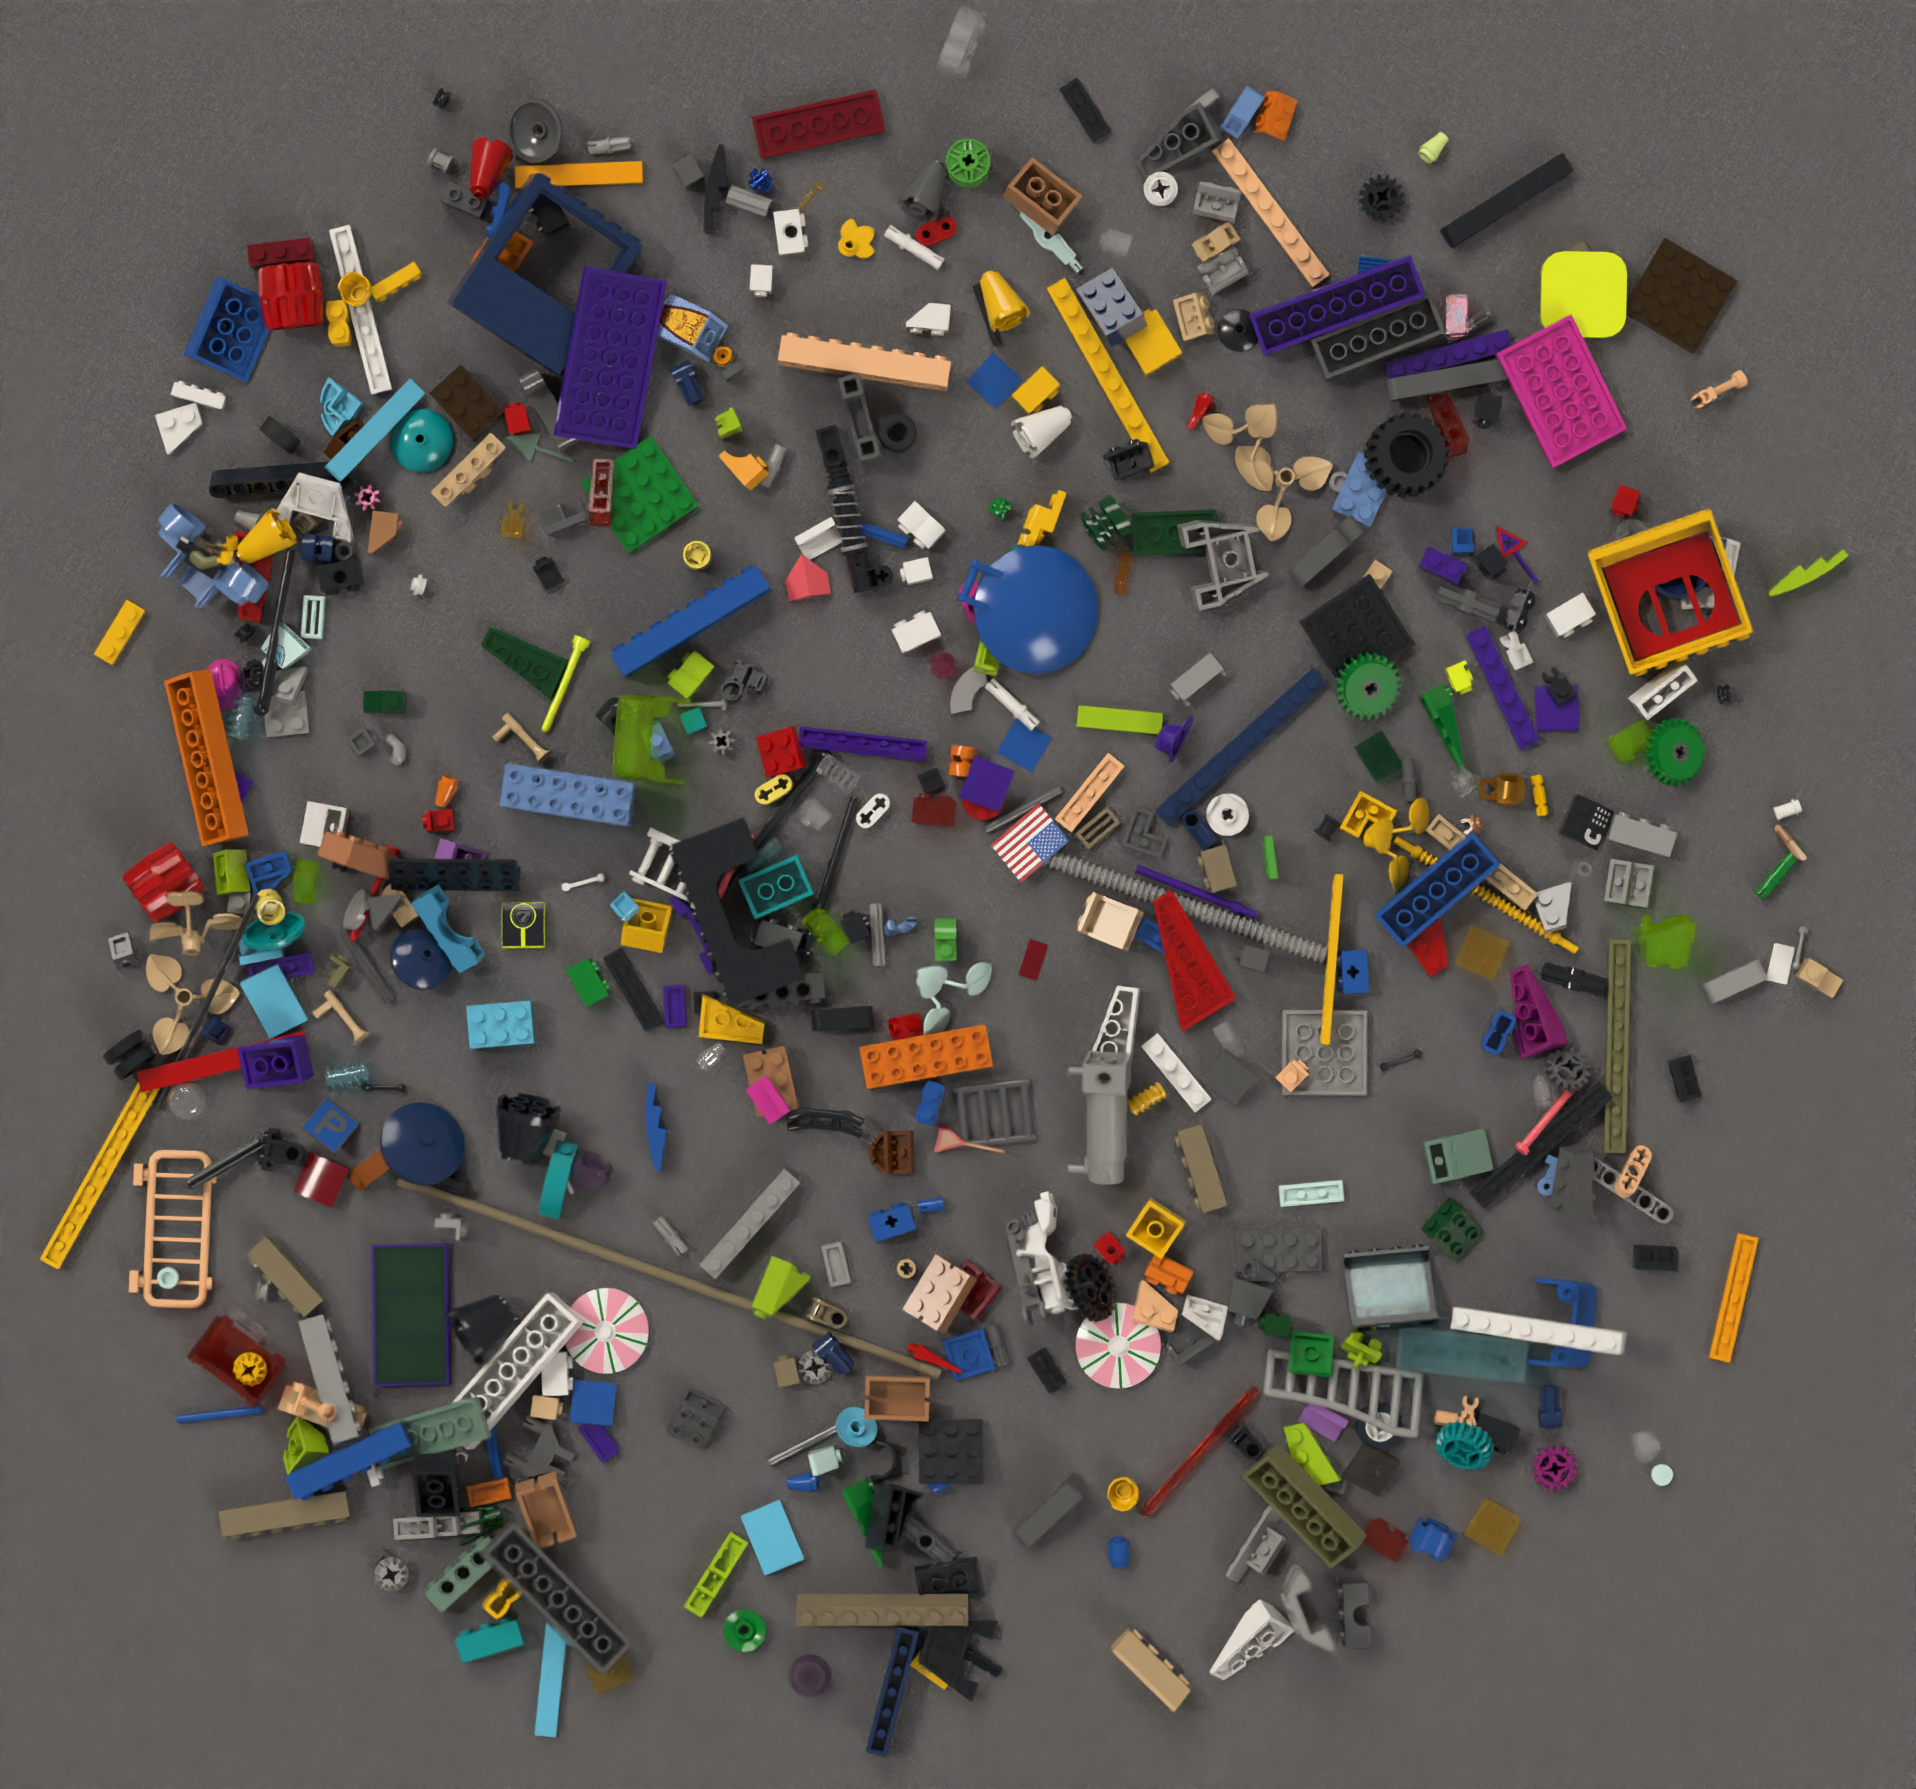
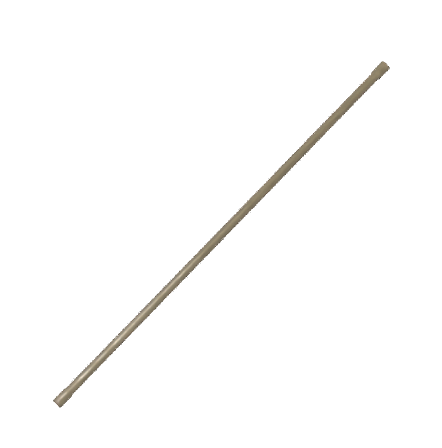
(921, 1366)

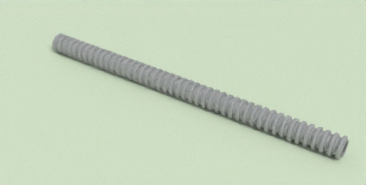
(1190, 907)

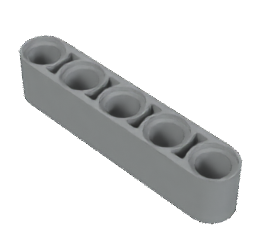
(1654, 1203)

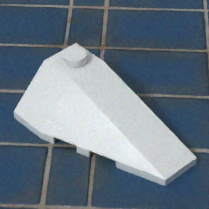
(1256, 1631)

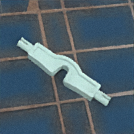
(1055, 244)

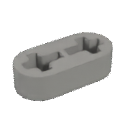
(1207, 99)

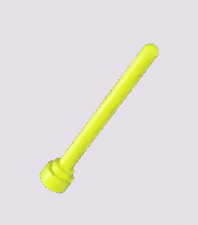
(579, 646)

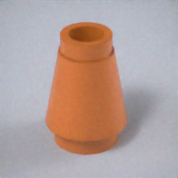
(446, 789)

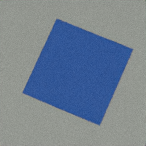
(994, 380)
(1023, 745)

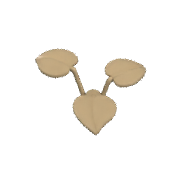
(1260, 423)
(1311, 475)
(190, 938)
(161, 974)

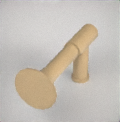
(511, 724)
(333, 1001)

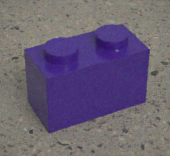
(1442, 565)

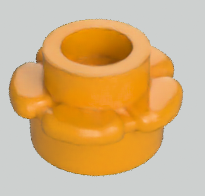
(723, 351)

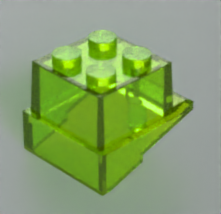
(1666, 941)

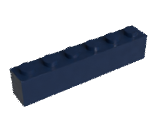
(892, 1690)

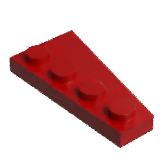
(254, 611)

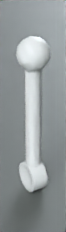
(566, 887)

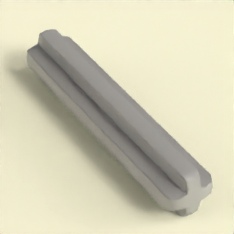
(877, 934)

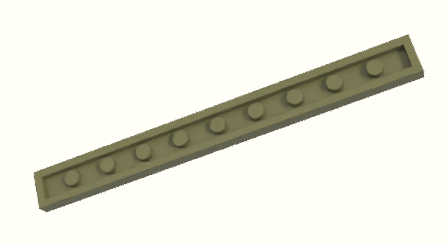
(1617, 1045)

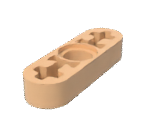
(1626, 1176)

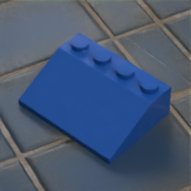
(228, 330)

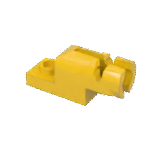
(1041, 520)

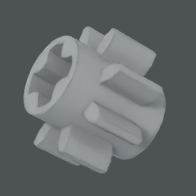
(715, 742)

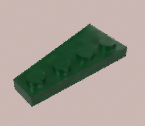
(530, 662)

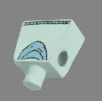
(289, 647)

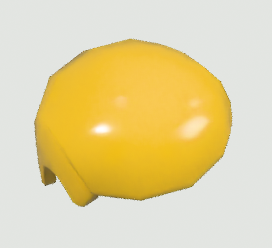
(354, 289)
(1123, 1494)

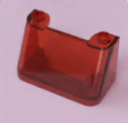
(219, 1350)

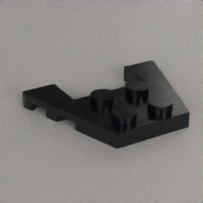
(945, 1650)

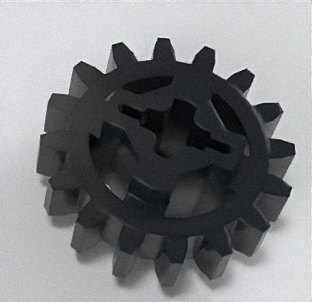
(1388, 203)

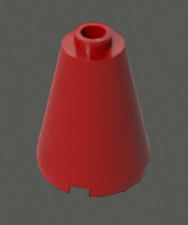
(488, 165)

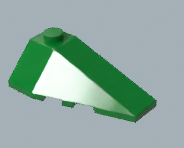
(1441, 712)
(859, 1499)

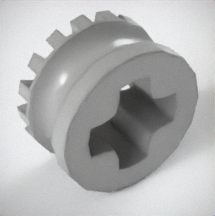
(263, 1291)

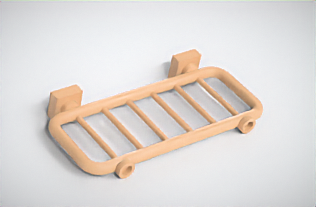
(145, 1281)

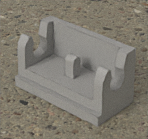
(1222, 270)

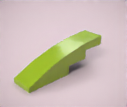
(1800, 577)
(715, 1575)

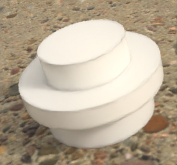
(418, 585)

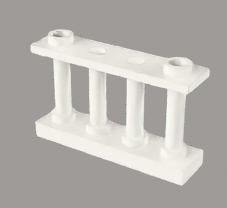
(657, 840)

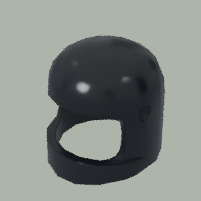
(607, 712)

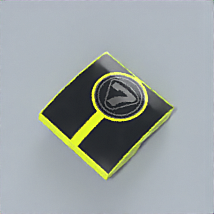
(523, 925)

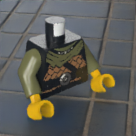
(207, 556)

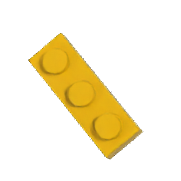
(119, 632)

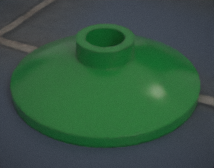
(744, 1641)

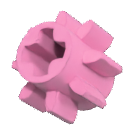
(373, 498)

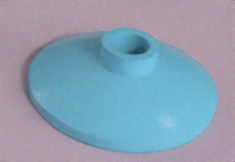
(854, 1418)

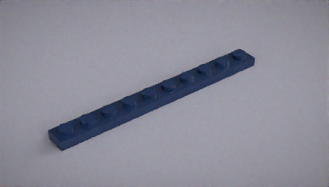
(1240, 747)

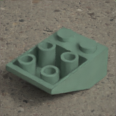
(1457, 1156)

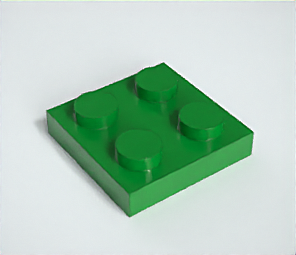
(1310, 1354)

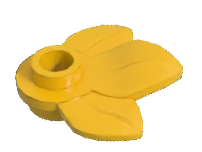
(859, 239)

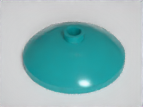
(431, 452)
(274, 937)

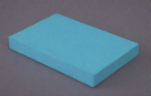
(274, 1000)
(772, 1537)

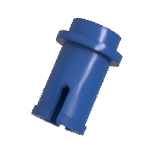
(931, 1205)

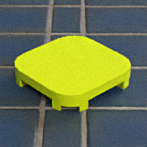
(1588, 287)

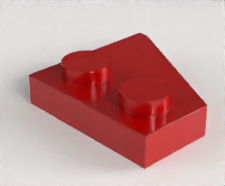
(1430, 948)

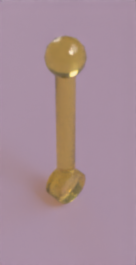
(818, 186)

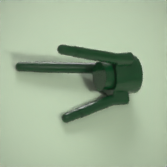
(492, 1517)

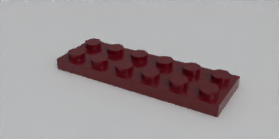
(818, 124)

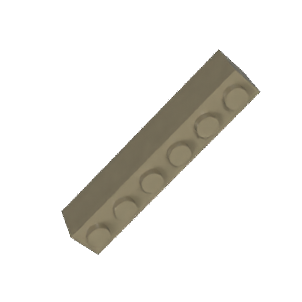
(285, 1513)

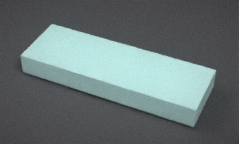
(1311, 1193)

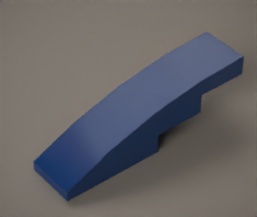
(655, 1134)

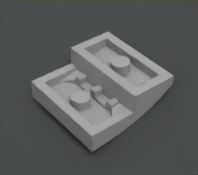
(1629, 883)

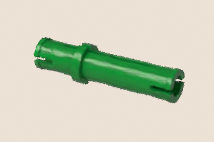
(1773, 879)

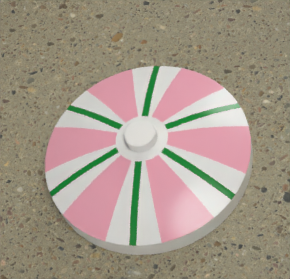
(612, 1331)
(1118, 1349)

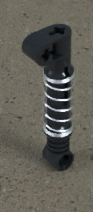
(850, 529)

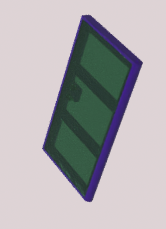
(410, 1314)

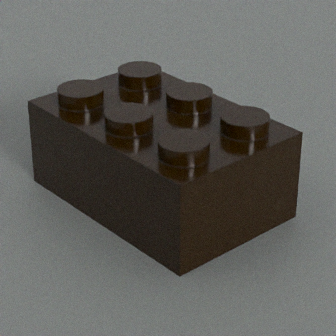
(467, 403)

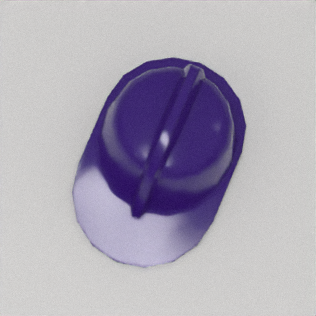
(1172, 736)

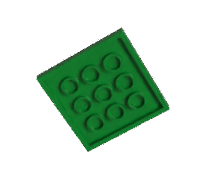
(645, 495)

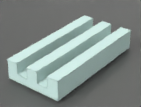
(312, 635)

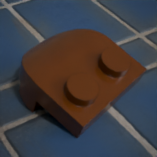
(893, 1152)

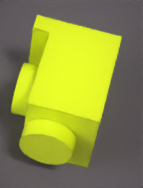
(1459, 678)

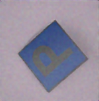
(330, 1125)

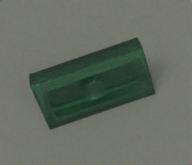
(1378, 756)

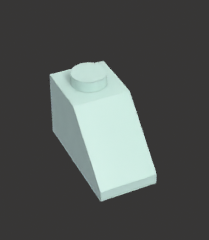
(824, 1459)

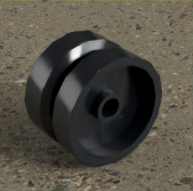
(132, 1057)

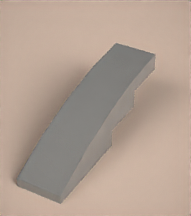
(431, 1527)

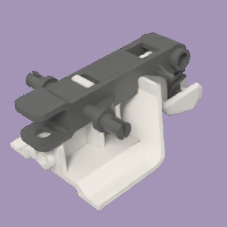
(1037, 1271)

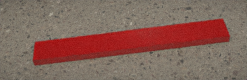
(193, 1068)

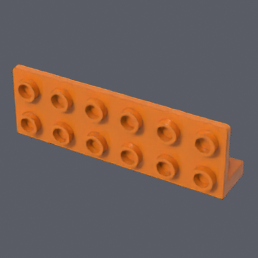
(926, 1056)

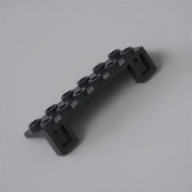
(454, 874)

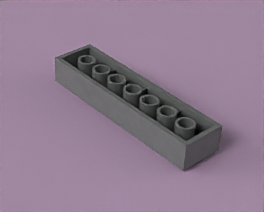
(555, 1598)

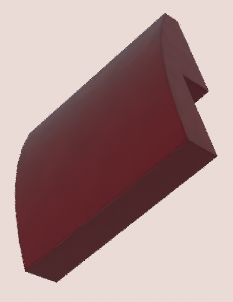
(321, 1179)
(981, 1293)

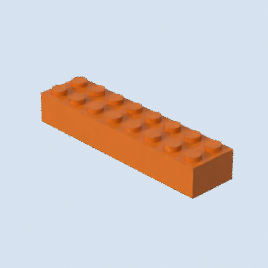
(206, 757)

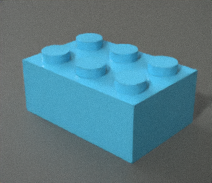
(501, 1024)

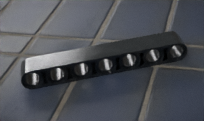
(1506, 200)
(268, 479)

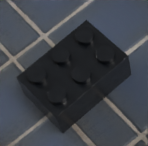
(436, 1484)

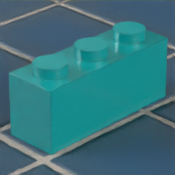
(489, 1639)

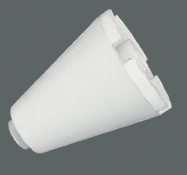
(1040, 429)

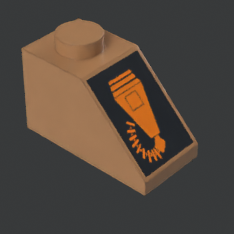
(383, 530)

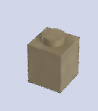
(786, 1370)

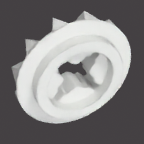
(1169, 193)

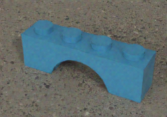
(461, 950)

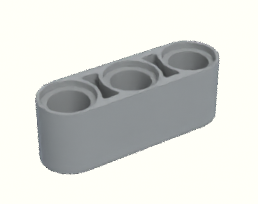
(1735, 981)

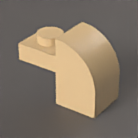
(1216, 242)

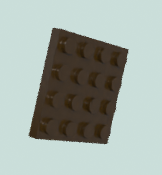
(1679, 295)

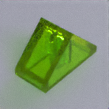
(305, 881)

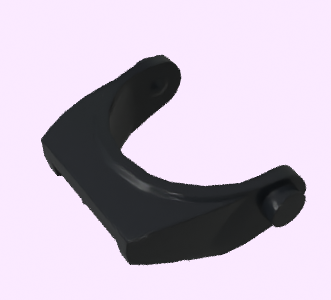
(896, 1468)

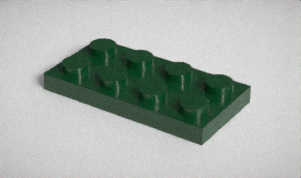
(1158, 532)

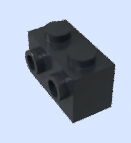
(855, 926)

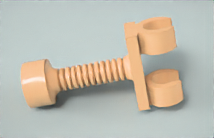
(1708, 395)
(325, 1411)

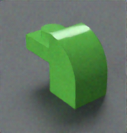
(945, 939)

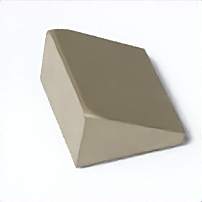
(306, 523)

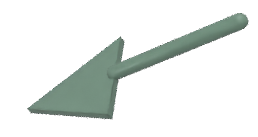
(528, 443)

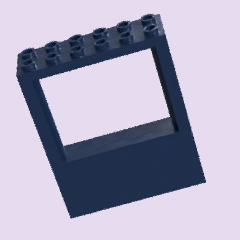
(514, 306)

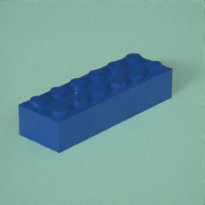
(1437, 888)

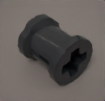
(1327, 827)

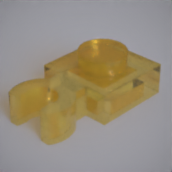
(513, 525)

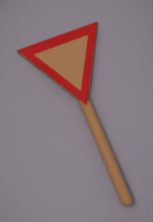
(948, 1139)

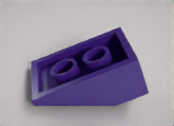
(276, 1062)

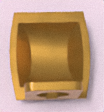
(1508, 789)

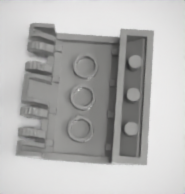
(1315, 1631)

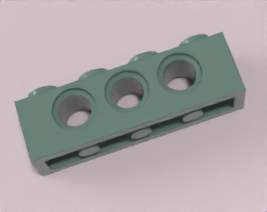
(442, 1599)

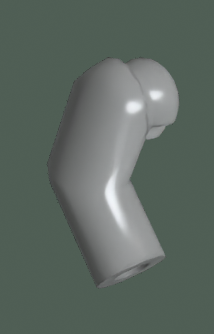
(399, 749)

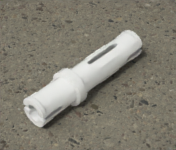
(919, 250)
(1020, 711)

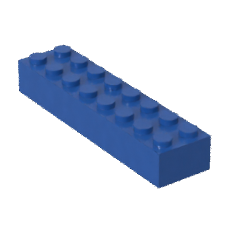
(690, 622)

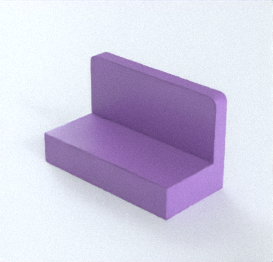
(1323, 1421)

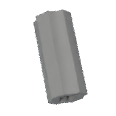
(748, 201)

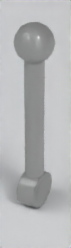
(1803, 931)

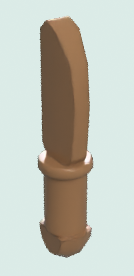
(1790, 843)

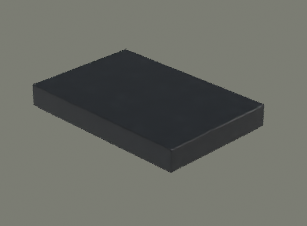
(950, 1577)

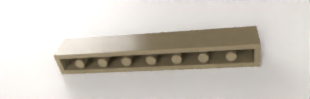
(882, 1610)

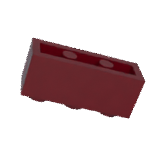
(281, 252)

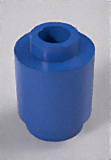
(1118, 1552)

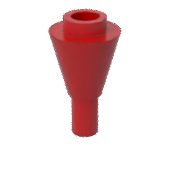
(1202, 406)

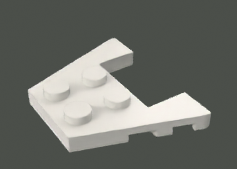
(320, 499)

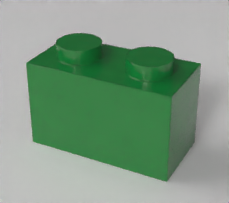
(588, 982)

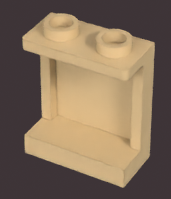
(1109, 921)

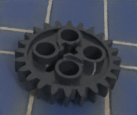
(1090, 1287)

